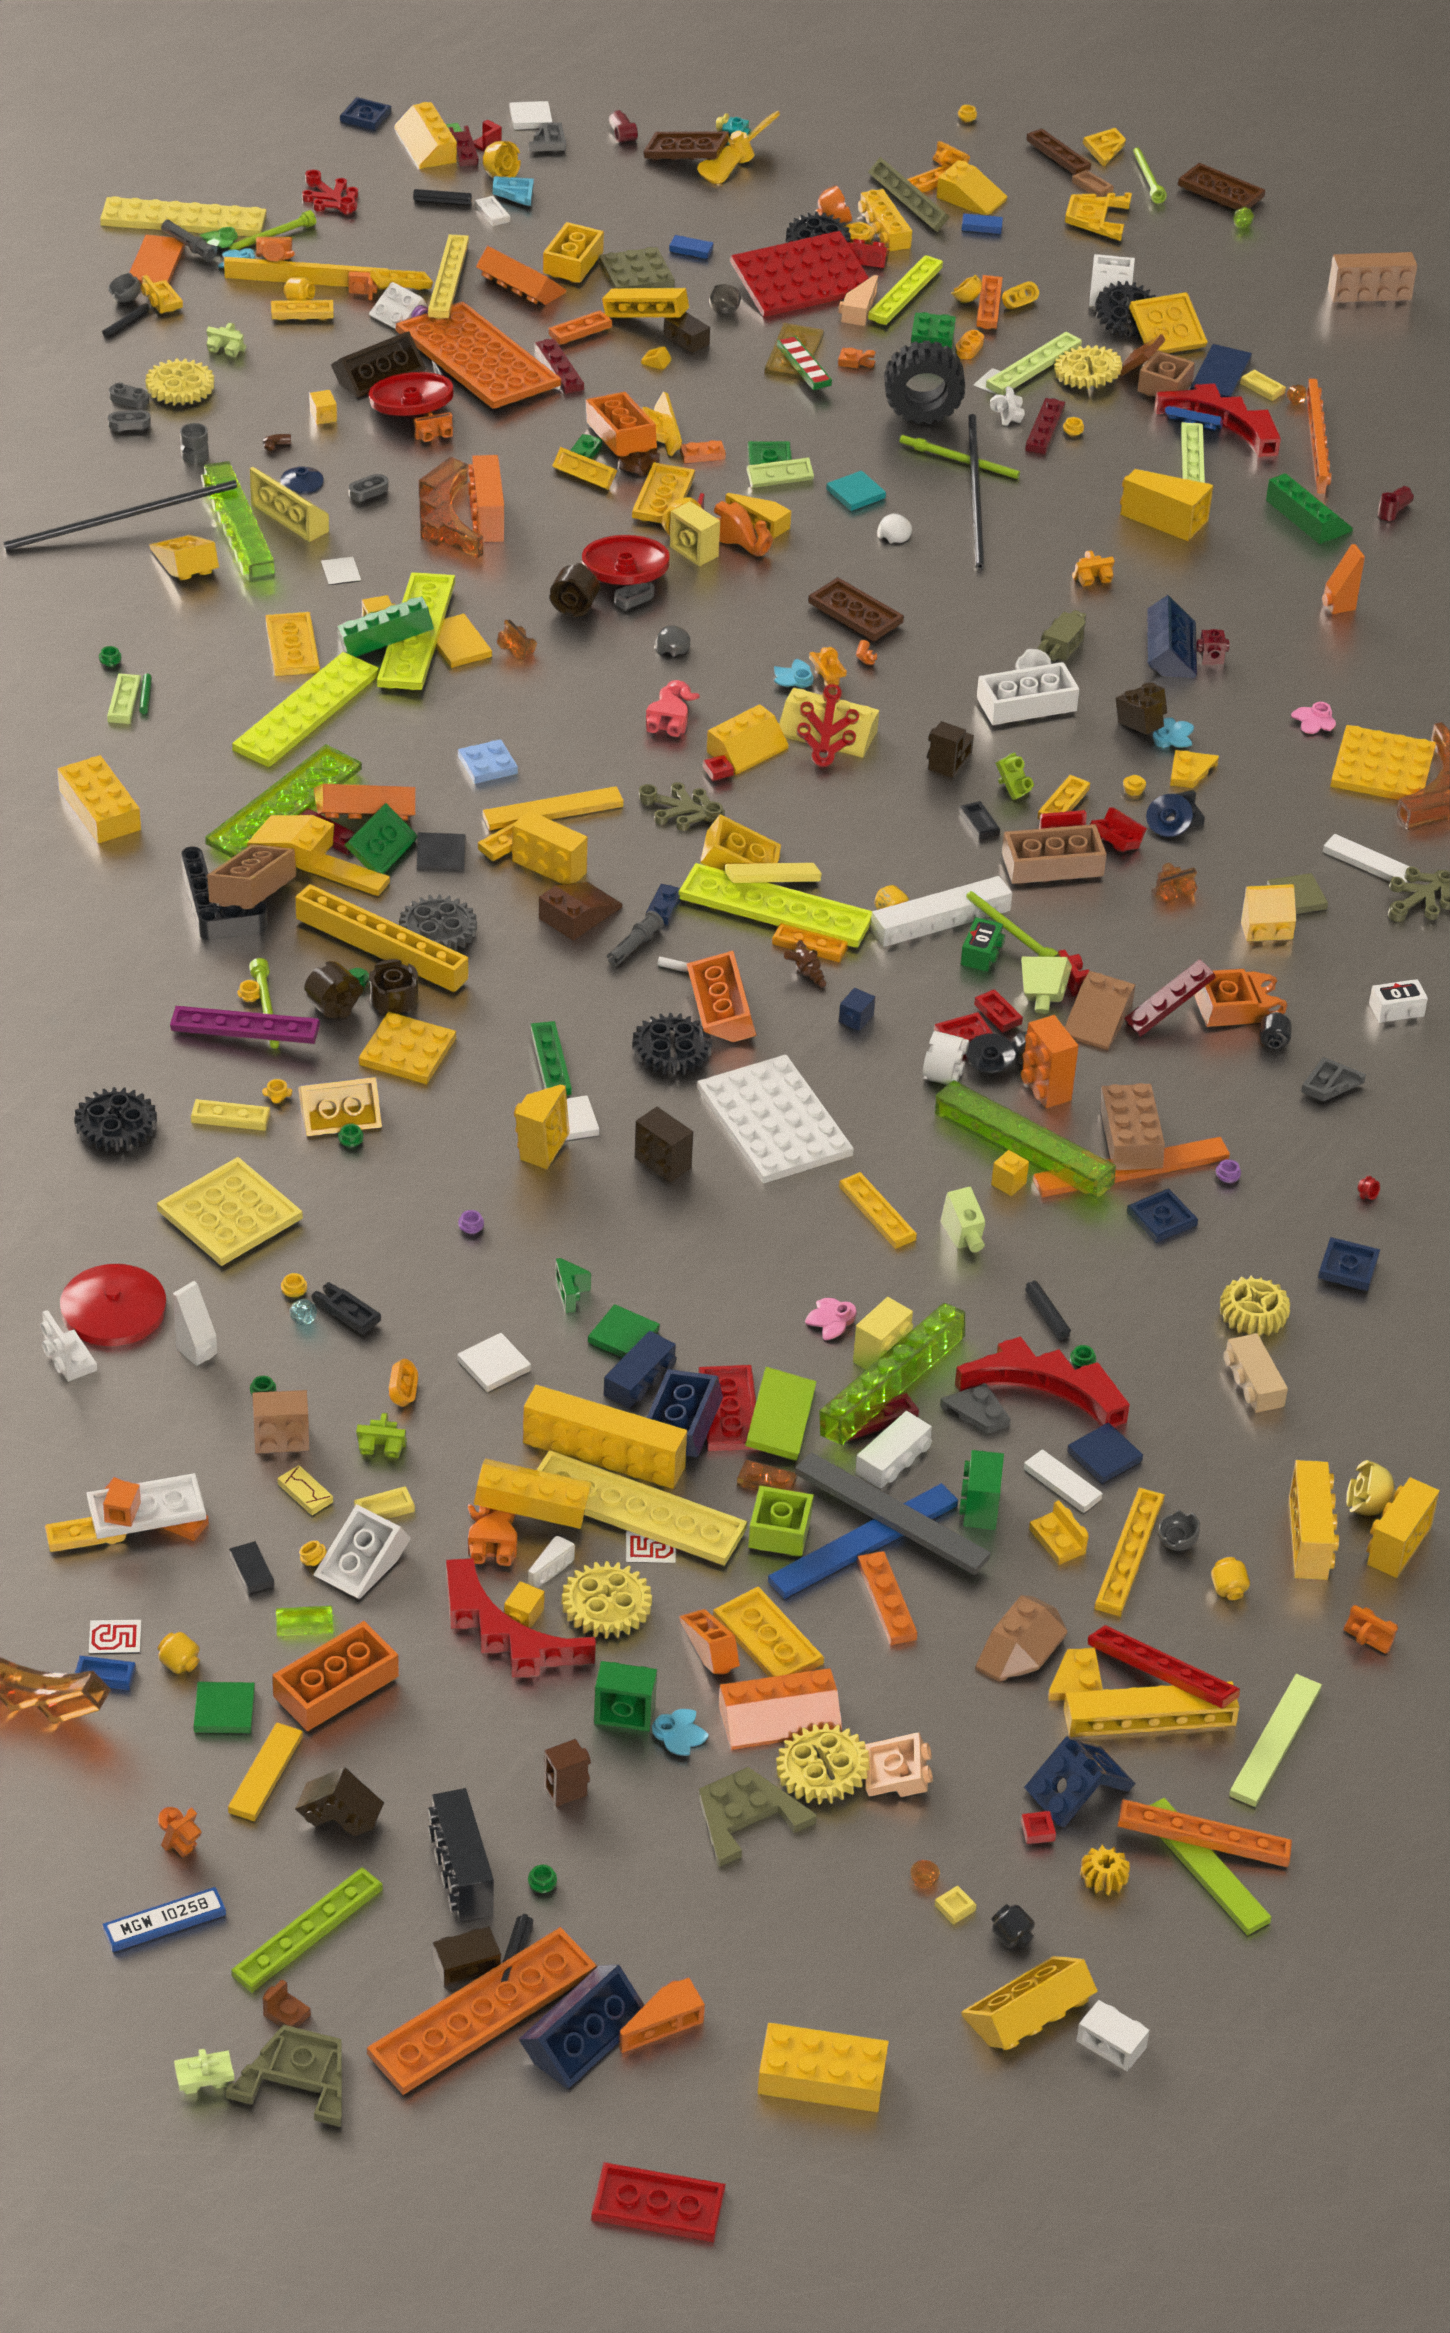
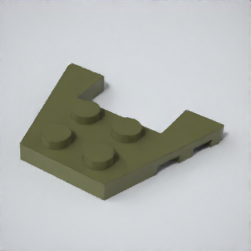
(741, 1801)
(301, 2061)

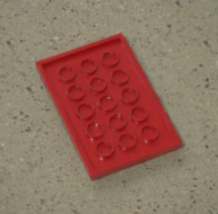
(799, 273)

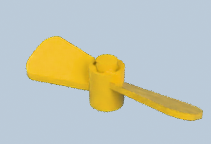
(738, 151)

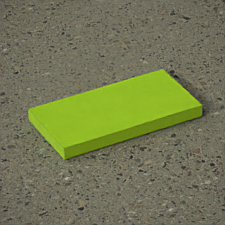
(781, 1413)

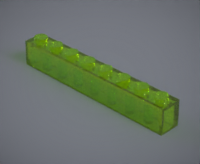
(239, 524)
(1025, 1138)
(892, 1373)

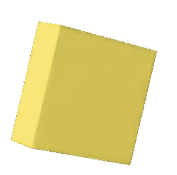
(955, 1905)

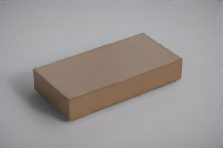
(1092, 183)

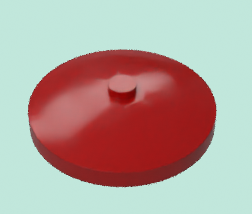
(411, 393)
(626, 559)
(113, 1304)

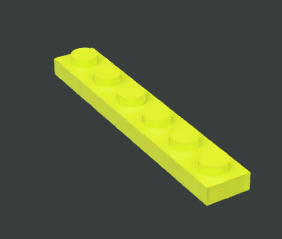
(905, 290)

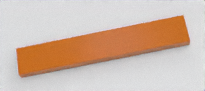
(1204, 1833)

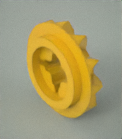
(861, 231)

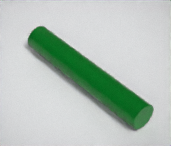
(145, 693)

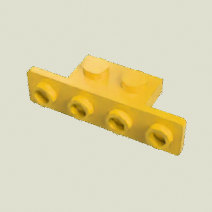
(666, 425)

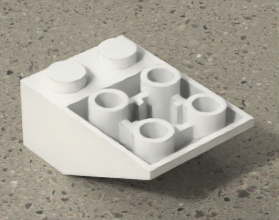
(1109, 270)

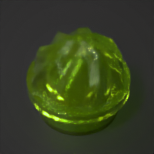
(1243, 217)

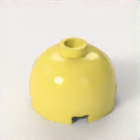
(1370, 1490)

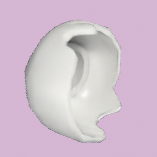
(895, 528)
(1032, 658)

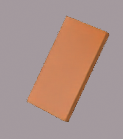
(157, 258)

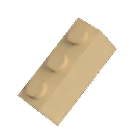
(1255, 1373)

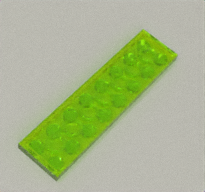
(286, 797)

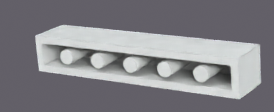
(938, 911)

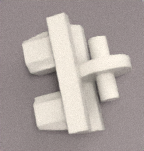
(1008, 406)

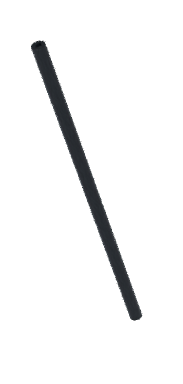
(976, 496)
(122, 514)

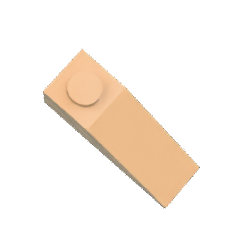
(859, 302)

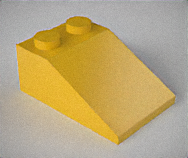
(969, 189)
(186, 556)
(304, 833)
(736, 844)

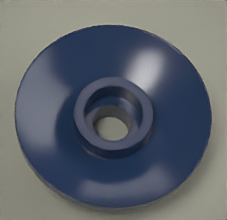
(302, 479)
(1167, 806)

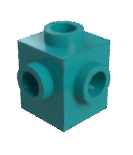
(736, 124)

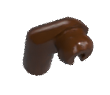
(276, 439)

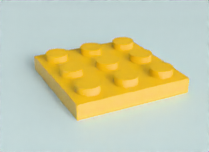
(1171, 317)
(407, 1048)

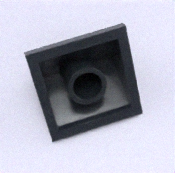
(441, 851)

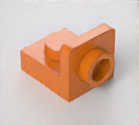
(362, 284)

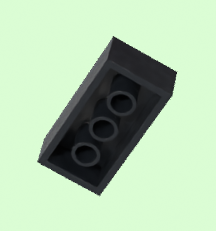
(461, 1855)

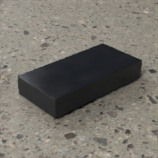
(979, 820)
(251, 1567)

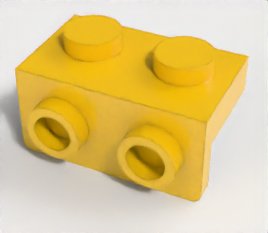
(161, 295)

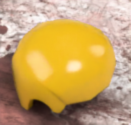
(968, 290)

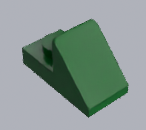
(571, 1281)

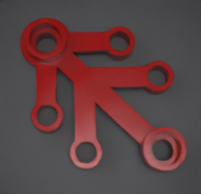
(344, 204)
(826, 728)

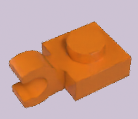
(853, 358)

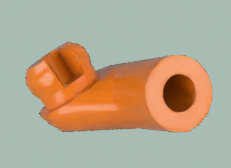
(864, 654)

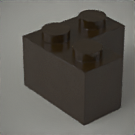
(1142, 708)
(948, 748)
(340, 1798)

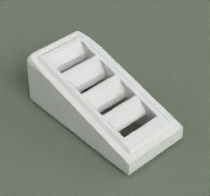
(553, 1560)

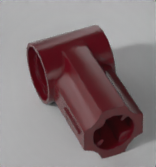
(622, 127)
(1393, 502)

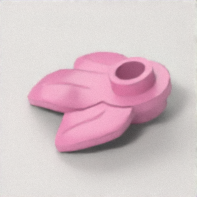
(1315, 718)
(832, 1316)

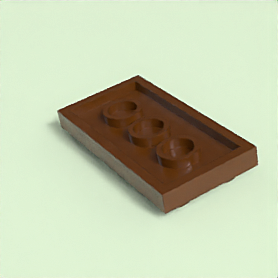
(686, 145)
(1221, 187)
(856, 609)

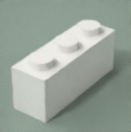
(893, 1450)

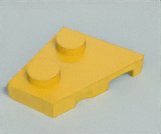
(1104, 145)
(1190, 768)
(1076, 1673)

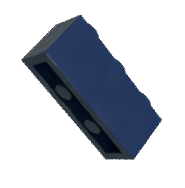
(639, 1369)

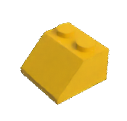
(1269, 912)

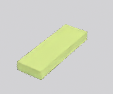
(780, 472)
(124, 698)

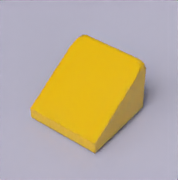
(657, 358)

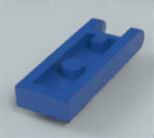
(1209, 422)

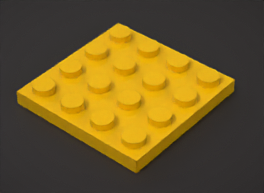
(1382, 763)

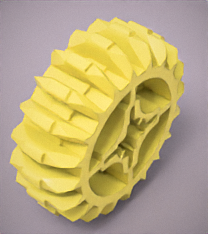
(1254, 1306)

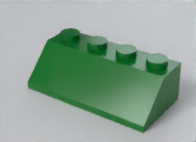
(1305, 509)
(385, 627)

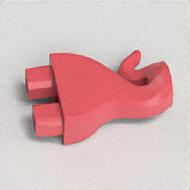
(670, 711)

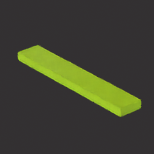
(1219, 1881)
(306, 1930)

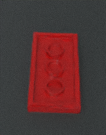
(736, 1409)
(658, 2202)

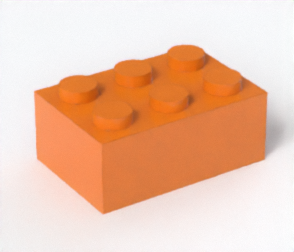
(1049, 1061)

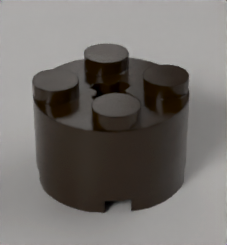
(574, 590)
(393, 987)
(333, 990)

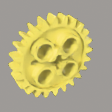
(1075, 370)
(179, 381)
(606, 1599)
(838, 1752)

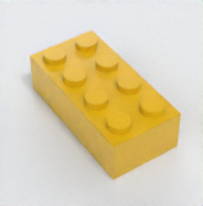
(99, 799)
(1313, 1520)
(822, 2067)

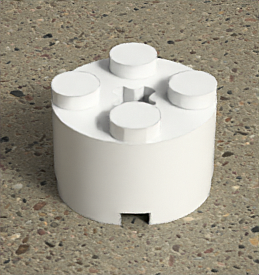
(944, 1059)

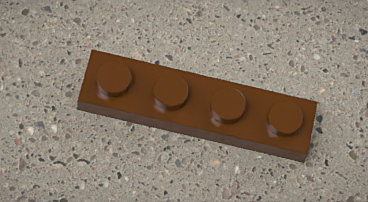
(1058, 151)

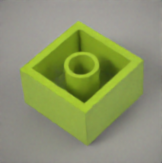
(780, 1521)

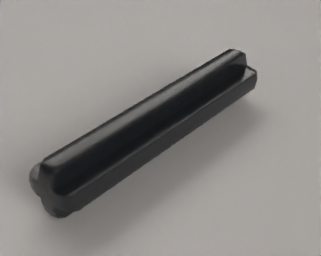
(442, 197)
(1048, 1310)
(517, 1940)

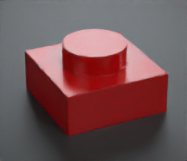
(718, 767)
(1038, 1827)

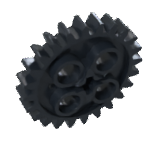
(815, 226)
(1113, 310)
(653, 1044)
(115, 1119)

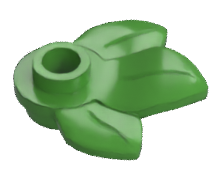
(222, 238)

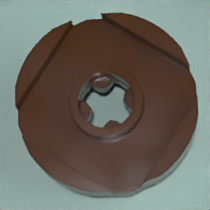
(639, 461)

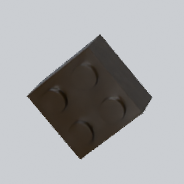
(663, 1144)

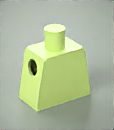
(1045, 980)
(963, 1219)

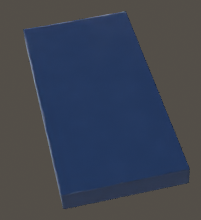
(1224, 368)

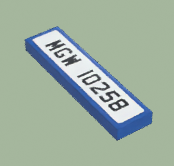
(164, 1919)

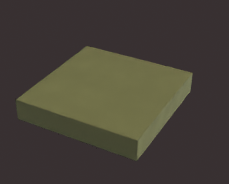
(1307, 892)

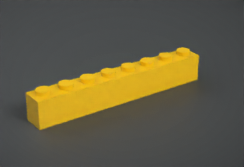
(381, 937)

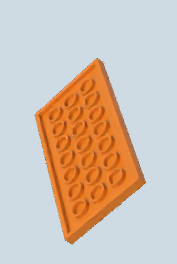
(480, 356)

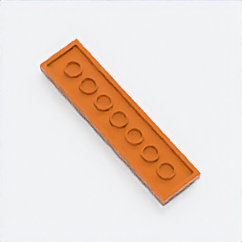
(480, 2011)

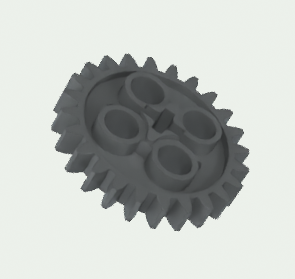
(441, 921)

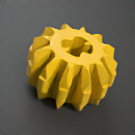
(1105, 1870)

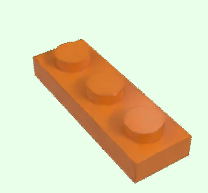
(580, 327)

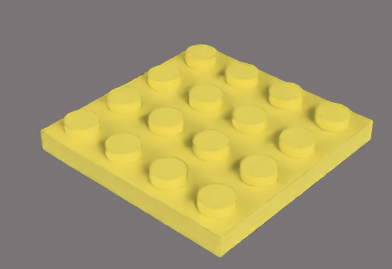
(229, 1211)

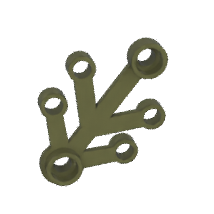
(707, 811)
(1438, 881)

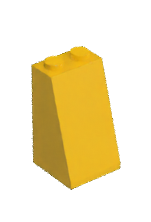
(1166, 502)

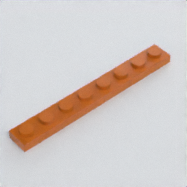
(1318, 437)

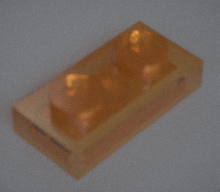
(757, 1474)

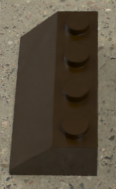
(372, 364)

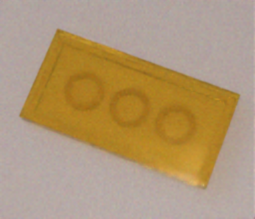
(778, 364)

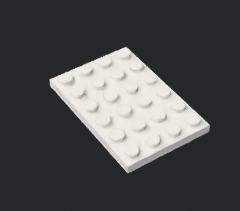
(775, 1118)

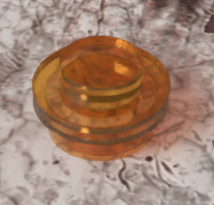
(1296, 394)
(924, 1873)

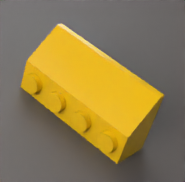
(427, 136)
(532, 1493)
(1031, 2001)

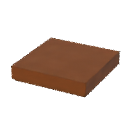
(1142, 354)

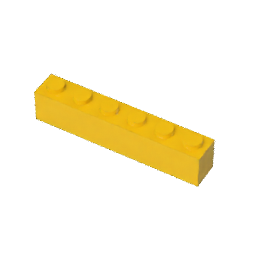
(1142, 1711)

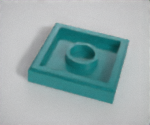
(856, 490)

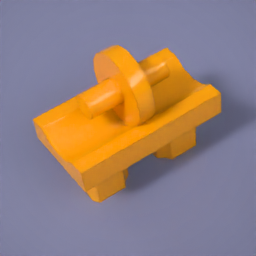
(949, 155)
(1093, 566)
(828, 665)

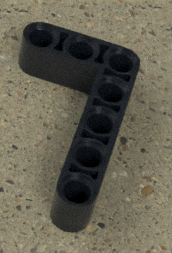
(215, 920)

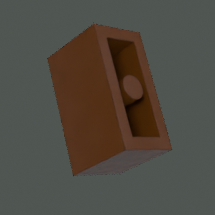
(566, 1772)

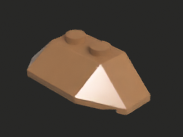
(1022, 1639)

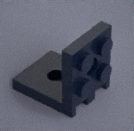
(1084, 1769)

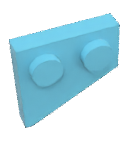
(514, 189)

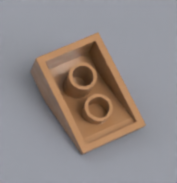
(1100, 1010)

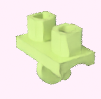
(227, 338)
(203, 2071)

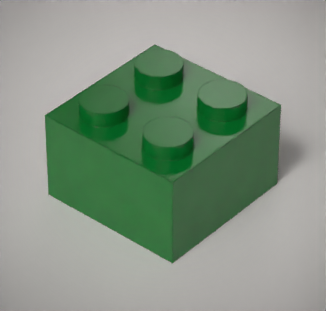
(933, 328)
(981, 1489)
(625, 1696)

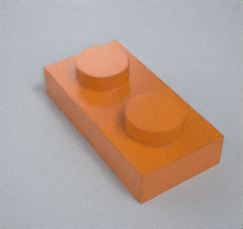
(702, 451)

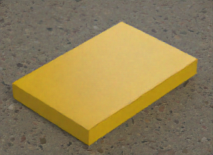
(461, 642)

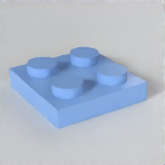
(487, 761)

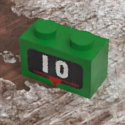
(982, 944)

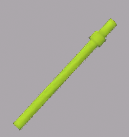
(921, 445)

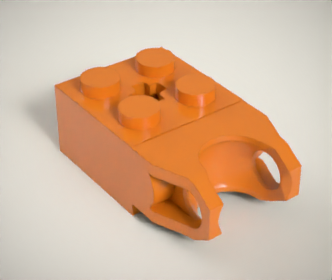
(1237, 998)

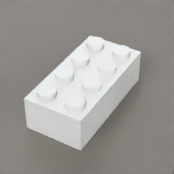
(1027, 693)

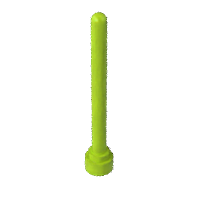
(1157, 192)
(306, 219)
(1011, 927)
(260, 970)

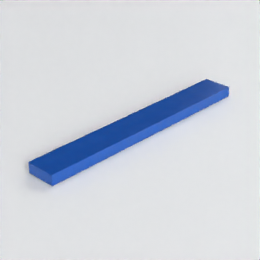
(854, 1544)

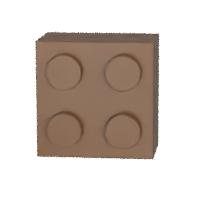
(1165, 373)
(281, 1421)

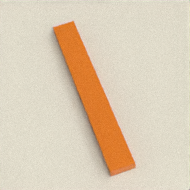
(1175, 1158)

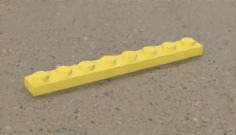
(448, 276)

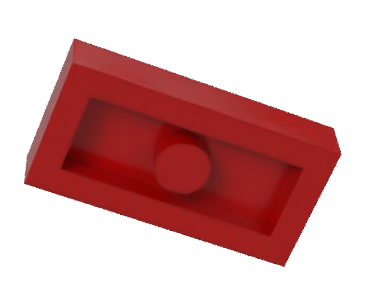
(998, 1010)

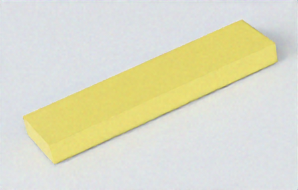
(773, 872)

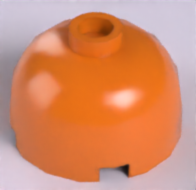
(832, 203)

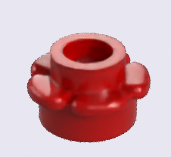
(1368, 1188)

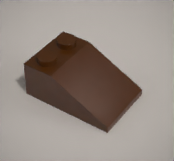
(576, 908)

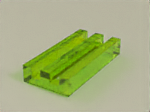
(304, 1624)

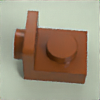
(283, 2007)

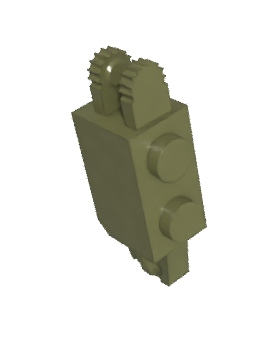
(1063, 635)

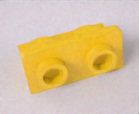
(1060, 1534)

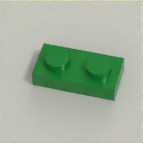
(587, 446)

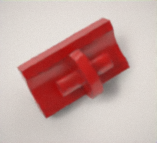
(1076, 977)

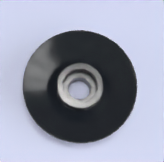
(990, 1053)

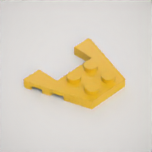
(1090, 213)

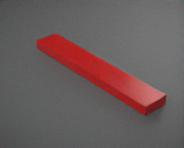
(1164, 1666)

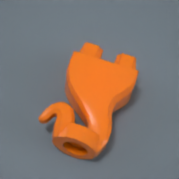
(274, 248)
(738, 529)
(492, 1536)

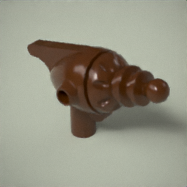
(806, 963)

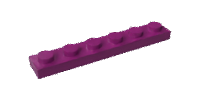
(245, 1024)

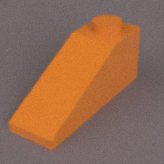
(1344, 584)
(711, 1641)
(666, 2013)

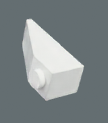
(193, 1325)

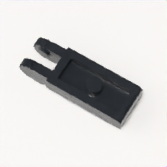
(346, 1308)

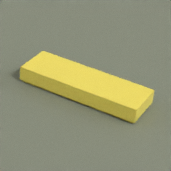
(230, 1114)

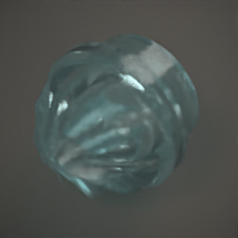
(303, 1312)

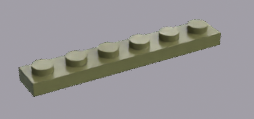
(909, 194)

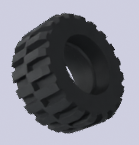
(930, 404)

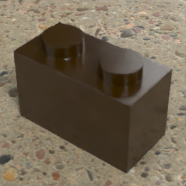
(687, 332)
(466, 1956)

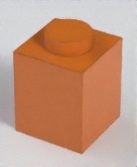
(122, 1503)

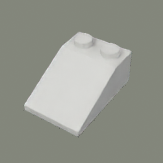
(362, 1552)

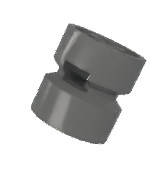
(194, 443)

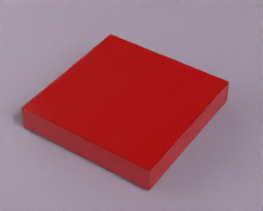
(965, 1027)

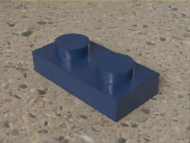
(665, 902)

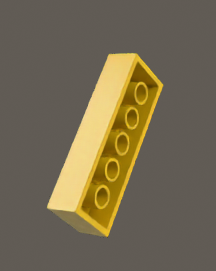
(604, 1436)

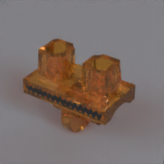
(515, 640)
(1173, 879)

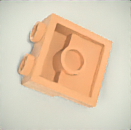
(899, 1766)

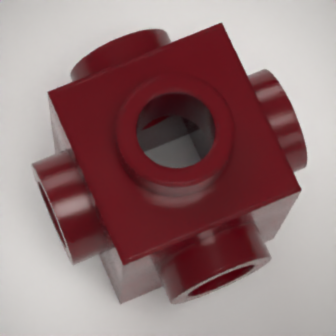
(1212, 647)

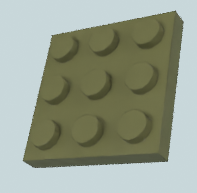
(637, 269)

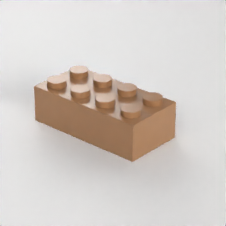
(1372, 277)
(1053, 854)
(251, 876)
(1132, 1126)

